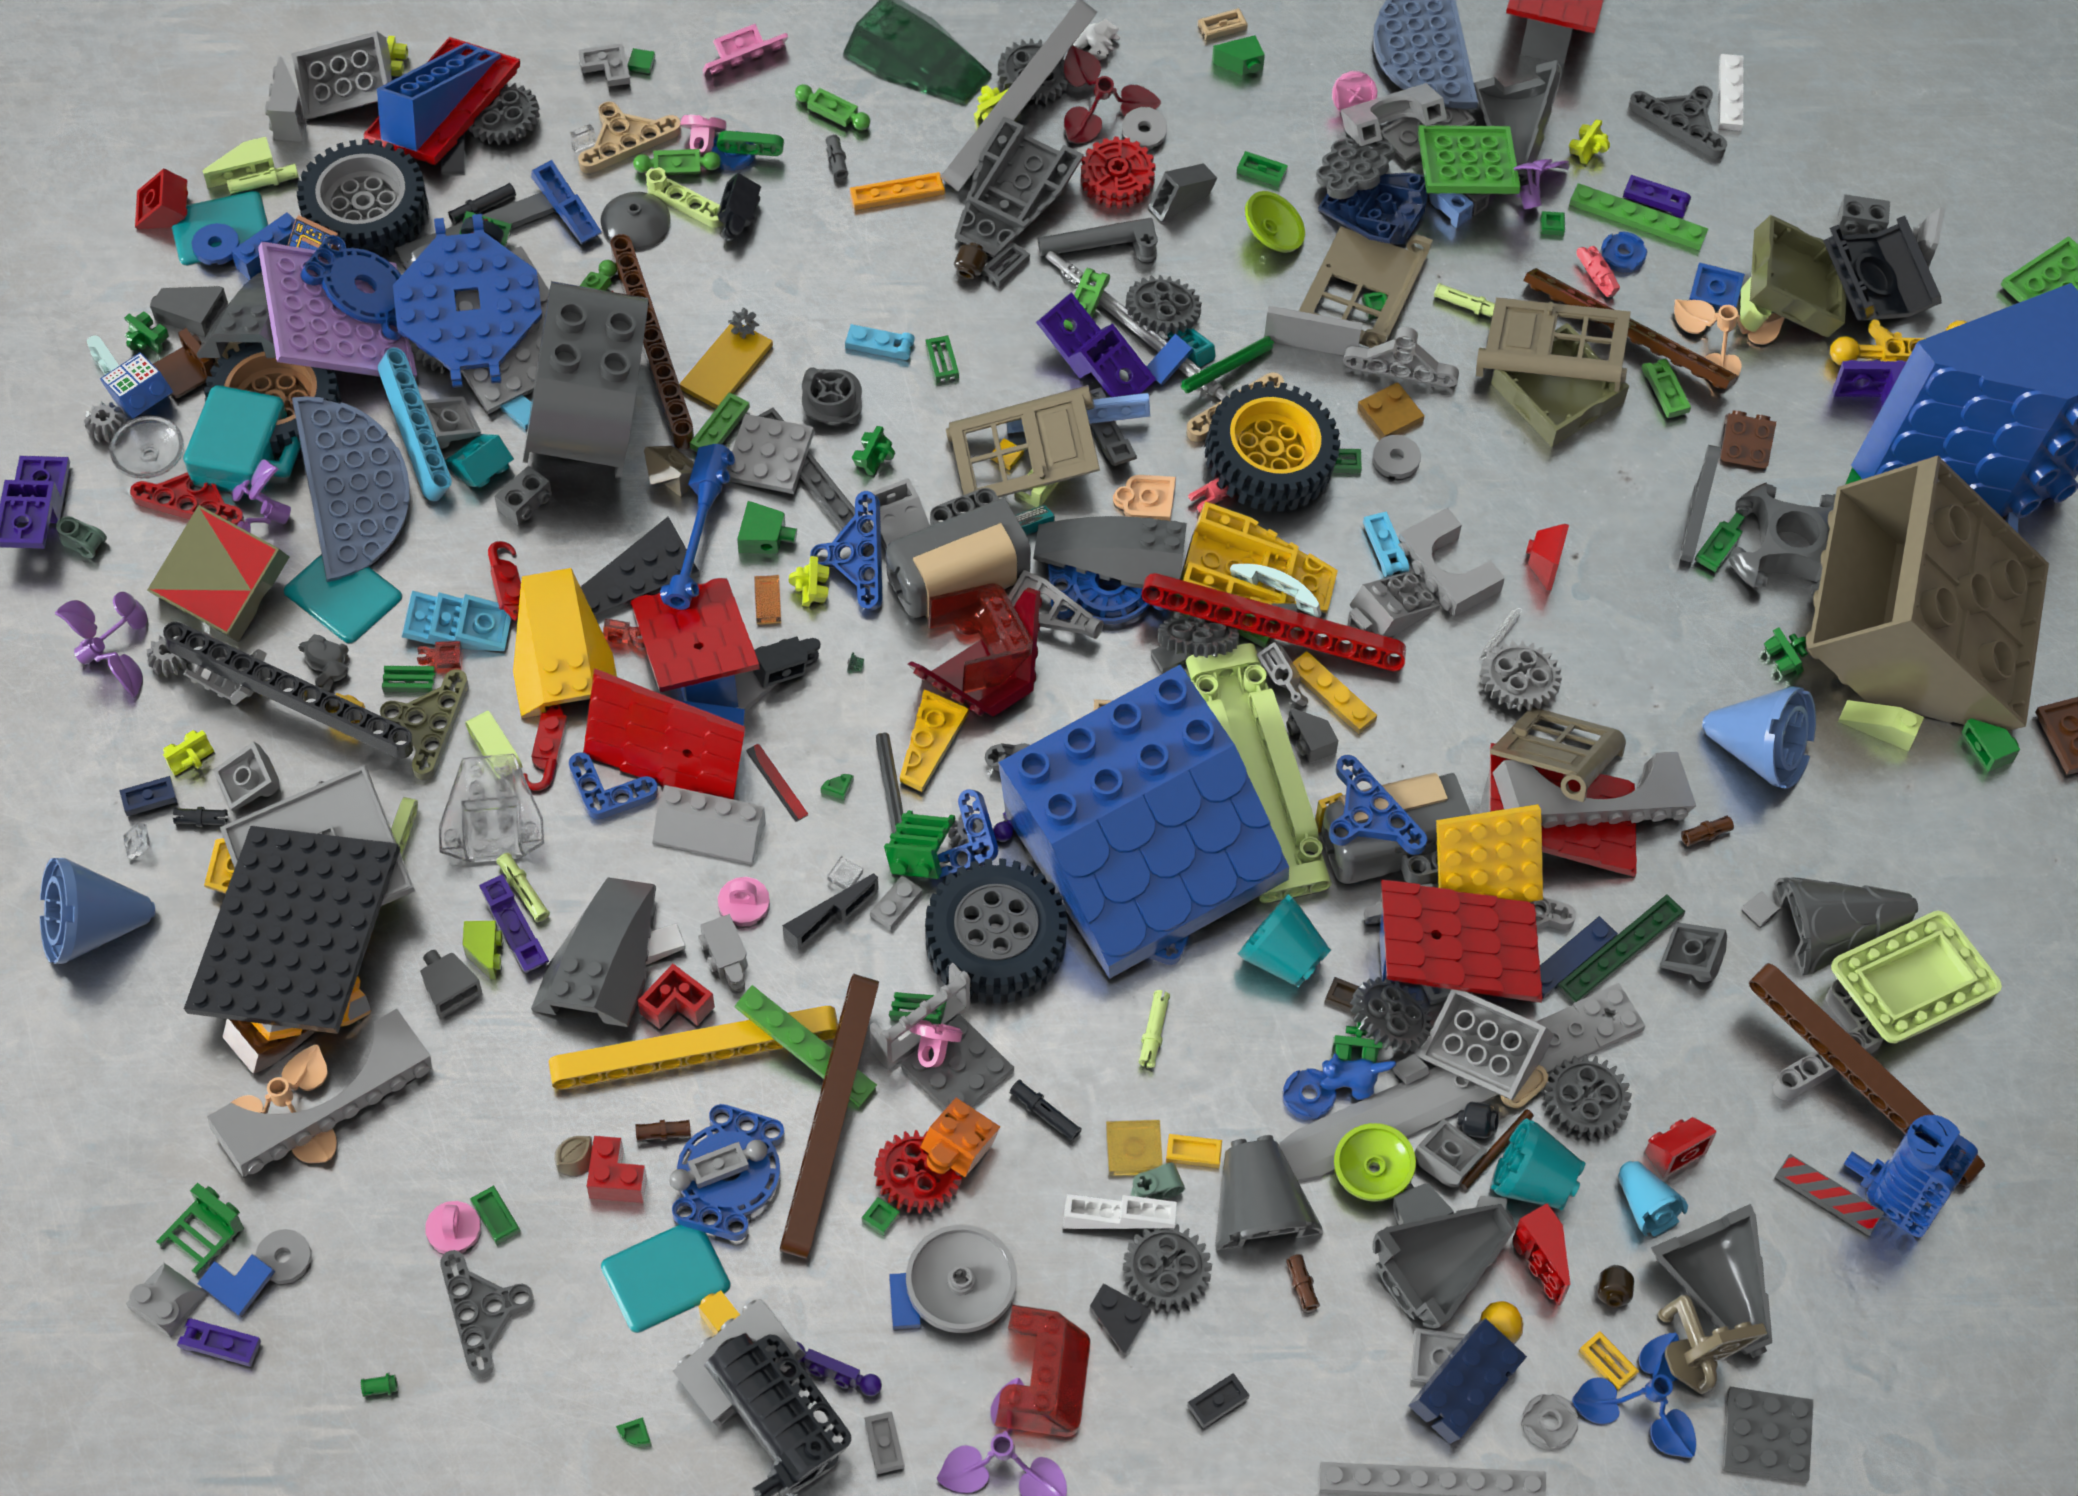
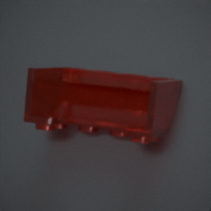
(1057, 1376)

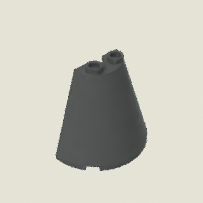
(1261, 1196)

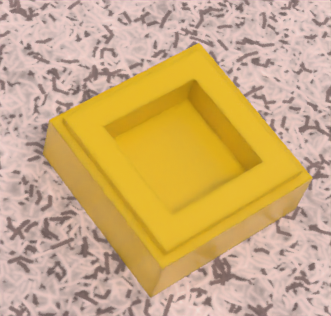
(1009, 459)

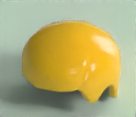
(1505, 1318)

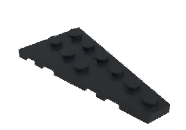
(638, 570)

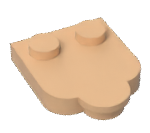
(1147, 497)

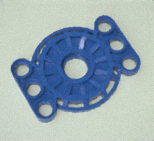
(339, 283)
(1085, 591)
(733, 1198)

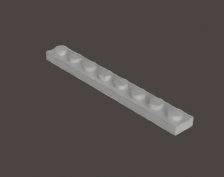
(1427, 1481)

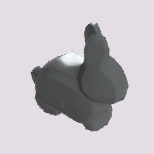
(325, 657)

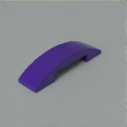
(513, 924)

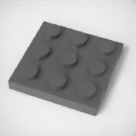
(968, 1070)
(1768, 1434)

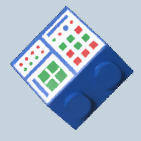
(136, 385)

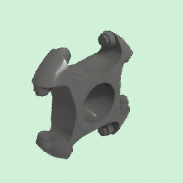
(1775, 554)

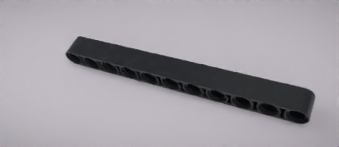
(282, 680)

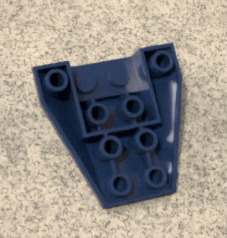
(1383, 212)

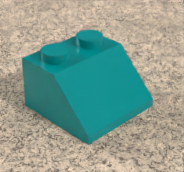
(480, 460)

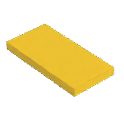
(725, 366)

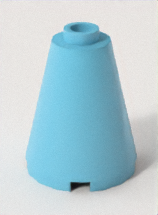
(1650, 1199)

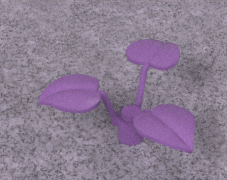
(1530, 193)
(270, 509)
(82, 620)
(966, 1472)

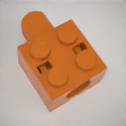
(958, 1139)

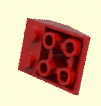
(1542, 1243)

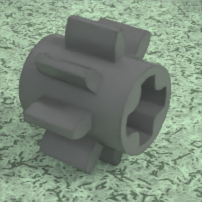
(738, 326)

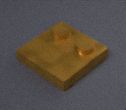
(1391, 411)

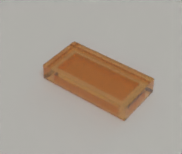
(767, 598)

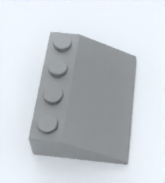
(342, 74)
(1486, 1044)

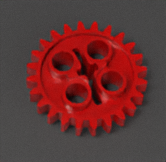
(908, 1189)

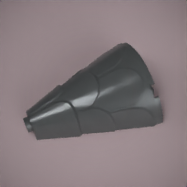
(1522, 107)
(1840, 917)
(1440, 1259)
(1723, 1272)

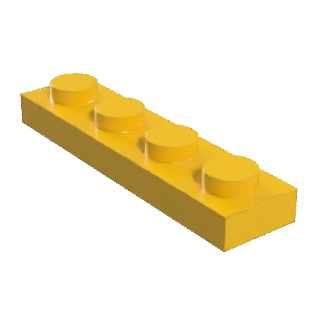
(1334, 693)

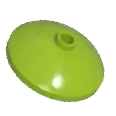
(1274, 221)
(1374, 1146)

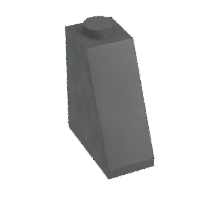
(1181, 190)
(189, 307)

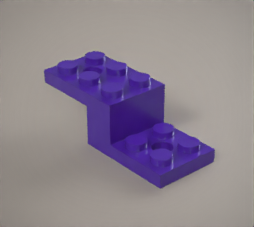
(1095, 349)
(1867, 378)
(32, 501)

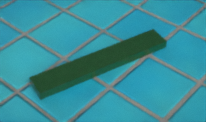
(1621, 949)

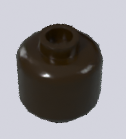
(970, 260)
(1615, 1286)

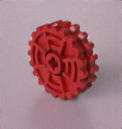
(1117, 172)

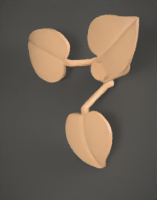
(1696, 314)
(308, 1072)

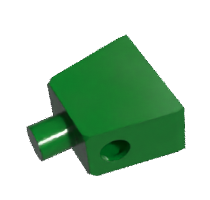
(763, 530)

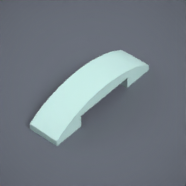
(1281, 581)

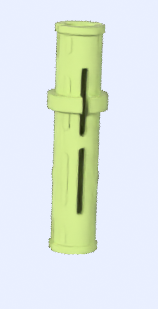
(261, 179)
(1465, 300)
(517, 878)
(1152, 1038)

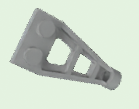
(1077, 624)

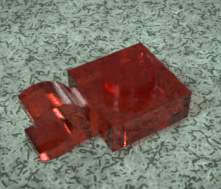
(621, 632)

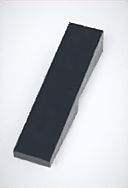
(840, 905)

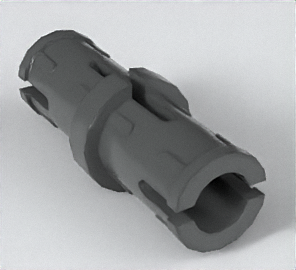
(836, 156)

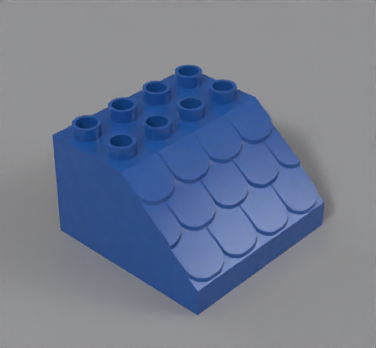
(1991, 404)
(1143, 820)

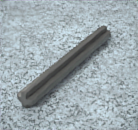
(889, 779)

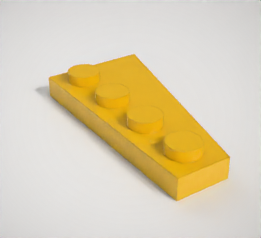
(932, 735)

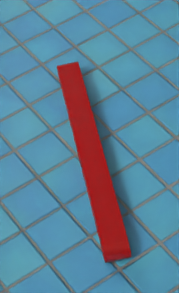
(1282, 631)

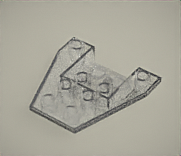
(490, 812)

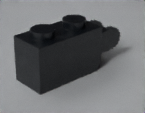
(738, 205)
(785, 660)

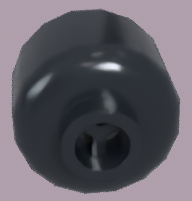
(1478, 1119)

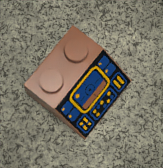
(309, 234)

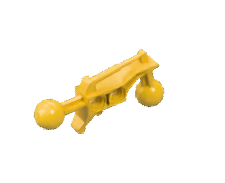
(1848, 349)

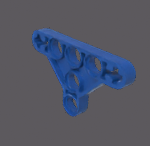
(854, 538)
(1379, 820)

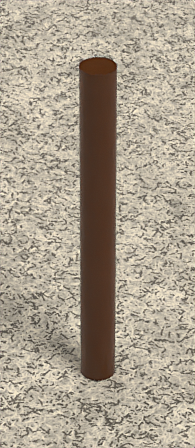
(1494, 1151)

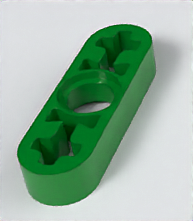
(736, 143)

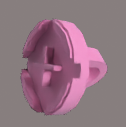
(1353, 89)
(702, 129)
(744, 900)
(934, 1037)
(453, 1227)

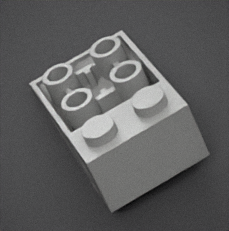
(284, 106)
(899, 511)
(1394, 603)

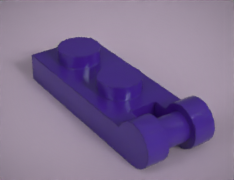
(1657, 195)
(219, 1342)

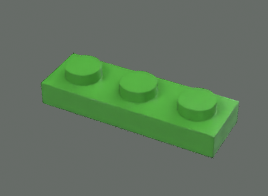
(721, 422)

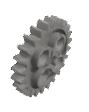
(1520, 675)

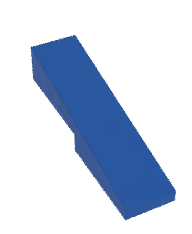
(565, 202)

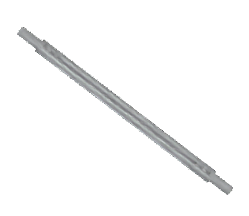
(1120, 312)

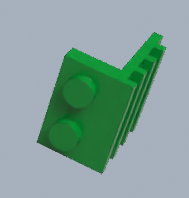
(916, 845)
(212, 1213)

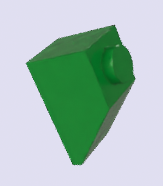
(1239, 55)
(1990, 744)

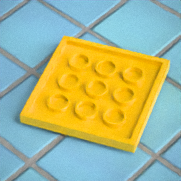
(1492, 853)

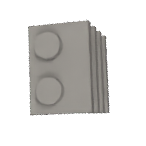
(229, 688)

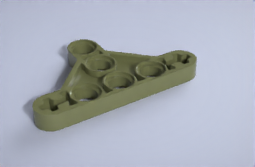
(431, 709)

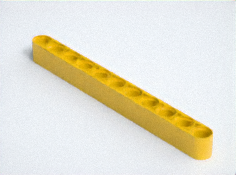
(679, 1050)

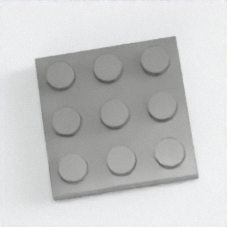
(770, 453)

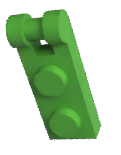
(1089, 295)
(1666, 388)

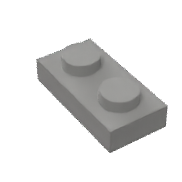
(896, 902)
(884, 1442)

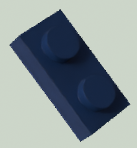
(148, 796)

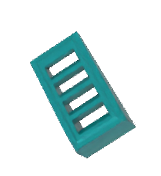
(1206, 349)

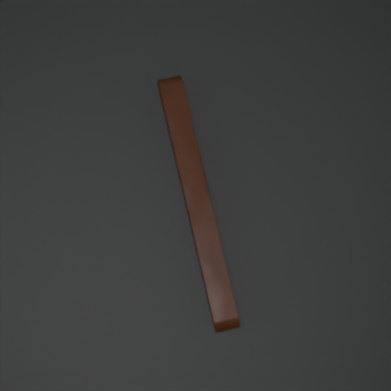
(654, 345)
(1844, 1053)
(829, 1116)

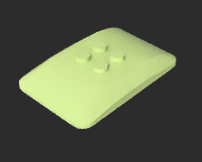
(1916, 977)

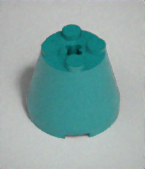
(1286, 944)
(1537, 1168)

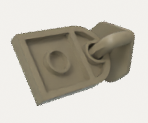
(1696, 1358)

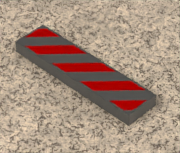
(1829, 1194)

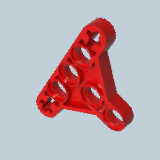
(180, 492)

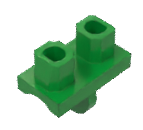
(141, 336)
(876, 450)
(1791, 661)
(1345, 1044)

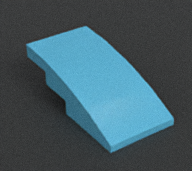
(446, 618)

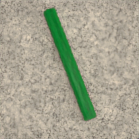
(1227, 364)

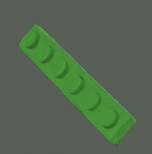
(1638, 216)
(796, 1038)

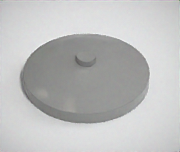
(961, 1278)

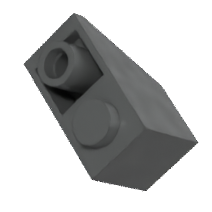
(1313, 735)

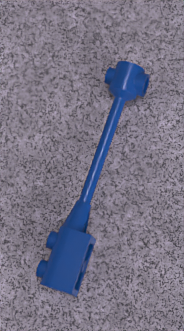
(706, 480)

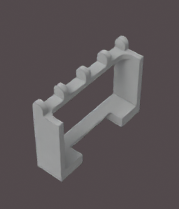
(886, 1044)

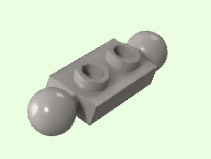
(718, 1165)

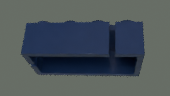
(1467, 1380)

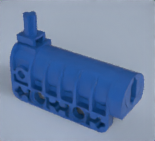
(1917, 1173)

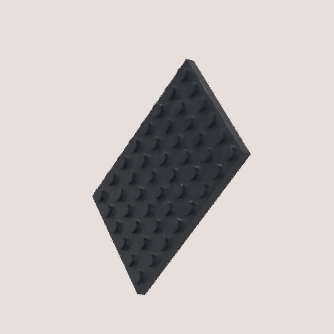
(293, 929)

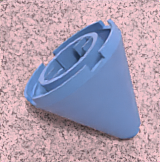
(1768, 733)
(86, 910)

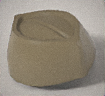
(574, 1155)

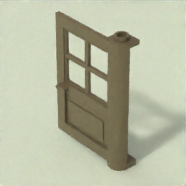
(1372, 266)
(1524, 337)
(1055, 436)
(1558, 757)

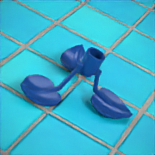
(1671, 1433)

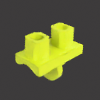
(397, 51)
(988, 101)
(1592, 142)
(806, 581)
(188, 752)

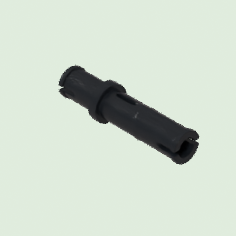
(482, 203)
(1037, 1103)

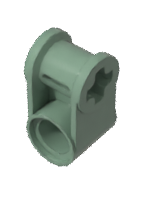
(83, 537)
(1158, 1183)

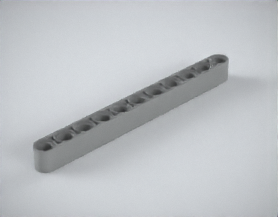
(1020, 91)

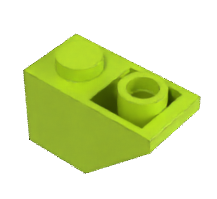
(481, 945)

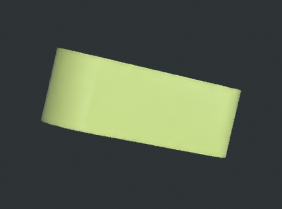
(1751, 315)
(489, 736)

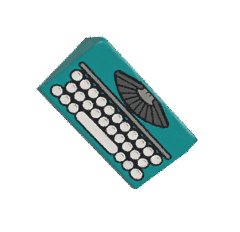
(1032, 518)

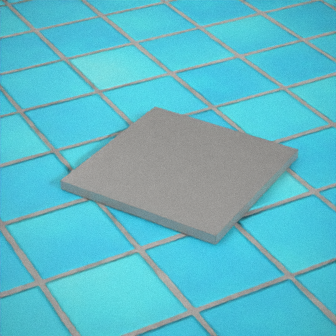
(337, 807)

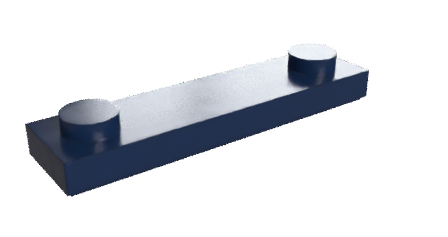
(1574, 954)

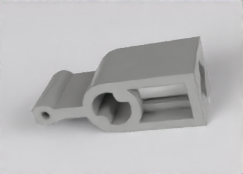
(1277, 664)

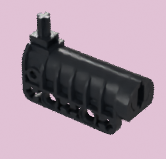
(778, 1412)

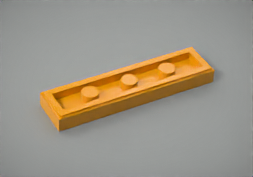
(897, 191)

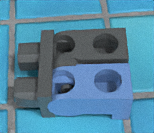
(1459, 206)

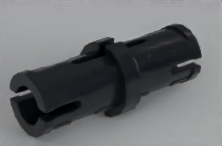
(200, 816)

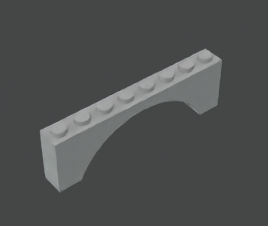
(1659, 795)
(259, 1138)

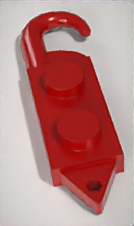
(505, 579)
(548, 745)

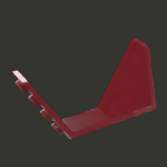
(994, 699)

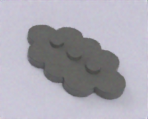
(1354, 166)

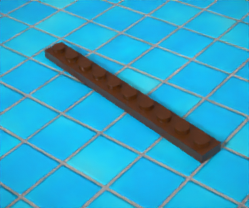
(1637, 332)

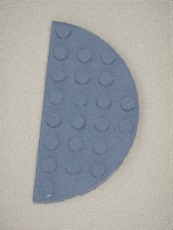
(1423, 45)
(353, 483)

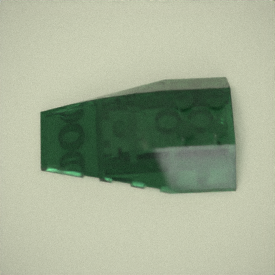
(915, 50)

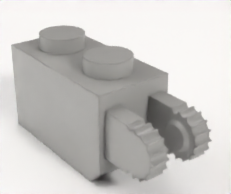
(725, 950)

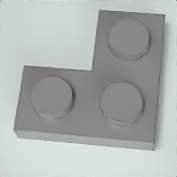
(607, 58)

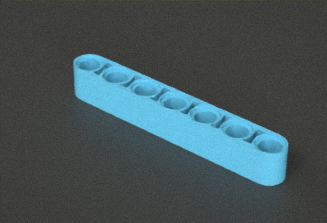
(414, 424)

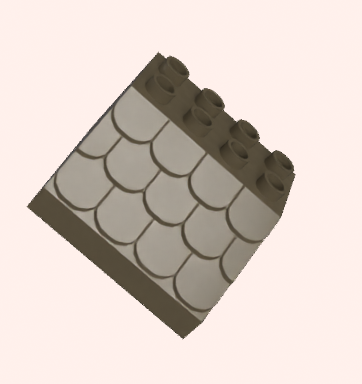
(1929, 598)

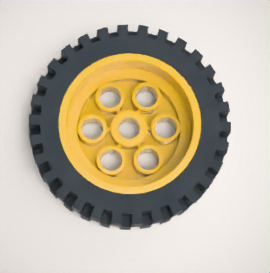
(1278, 423)

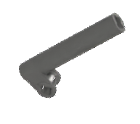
(1139, 232)

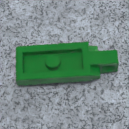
(1720, 543)

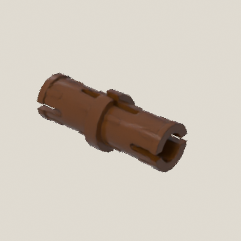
(1707, 830)
(663, 1130)
(1302, 1282)

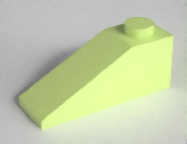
(243, 160)
(1883, 722)

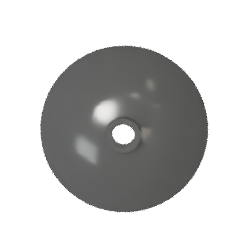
(637, 216)

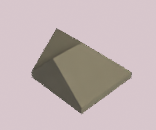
(668, 467)

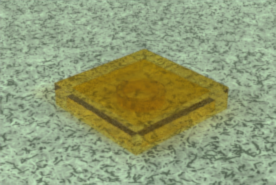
(1133, 1146)

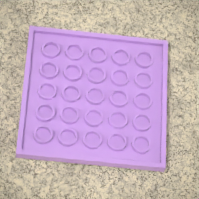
(310, 327)

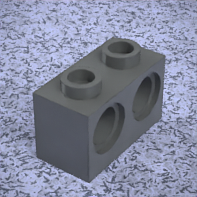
(1863, 214)
(519, 492)

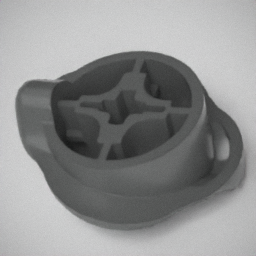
(831, 403)

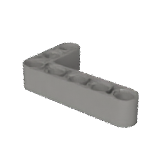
(1857, 1028)

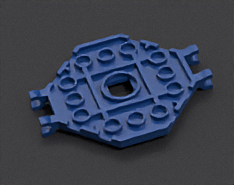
(468, 337)

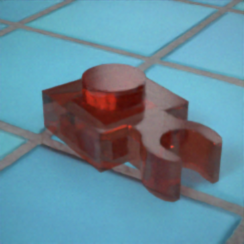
(443, 655)

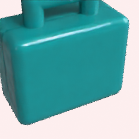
(240, 211)
(235, 438)
(346, 604)
(664, 1276)

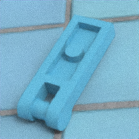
(879, 342)
(1385, 543)

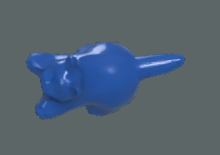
(1358, 1075)

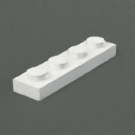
(1731, 92)

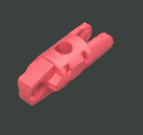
(1598, 270)
(1212, 493)

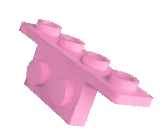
(740, 45)

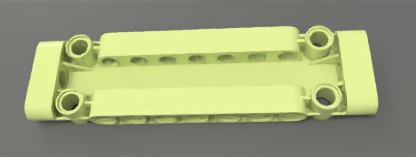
(1258, 731)

